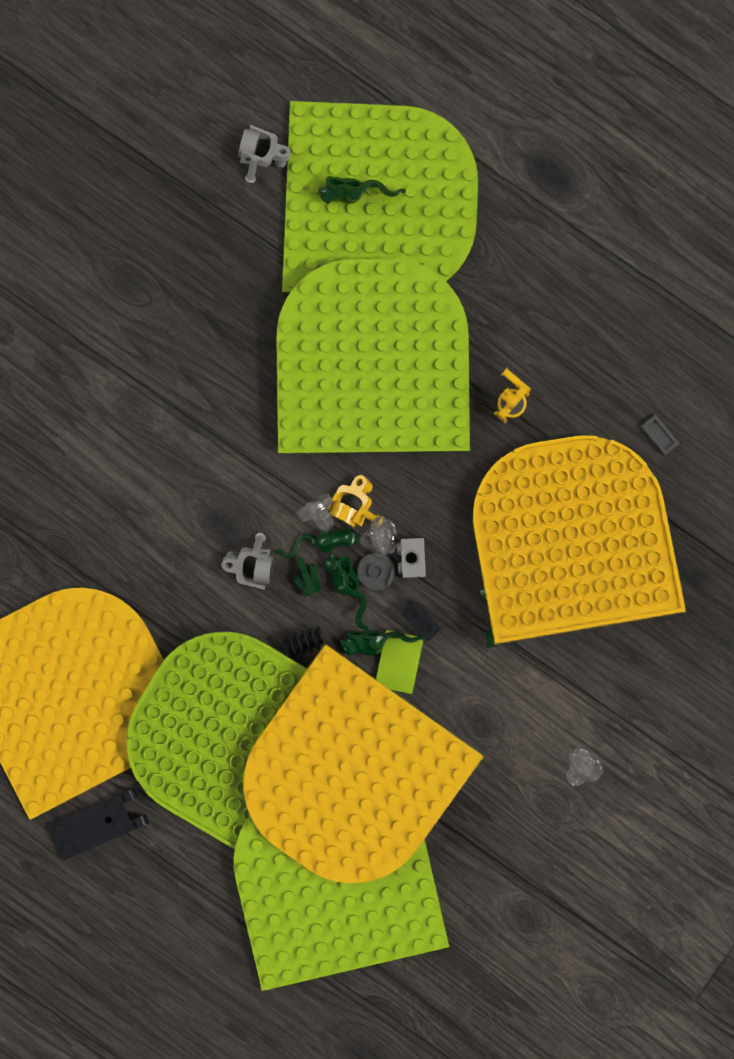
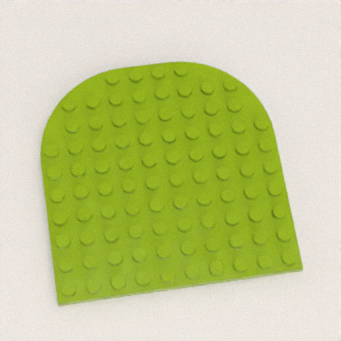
(402, 150)
(372, 361)
(200, 725)
(323, 927)

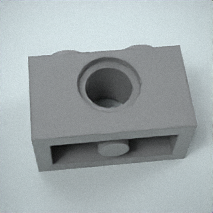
(418, 568)

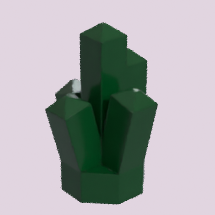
(311, 583)

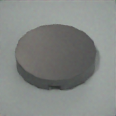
(375, 571)

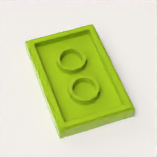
(399, 664)

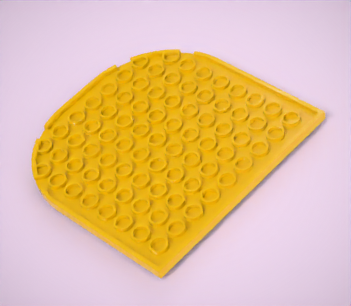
(573, 539)
(69, 691)
(351, 774)

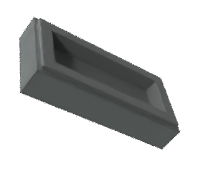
(660, 434)

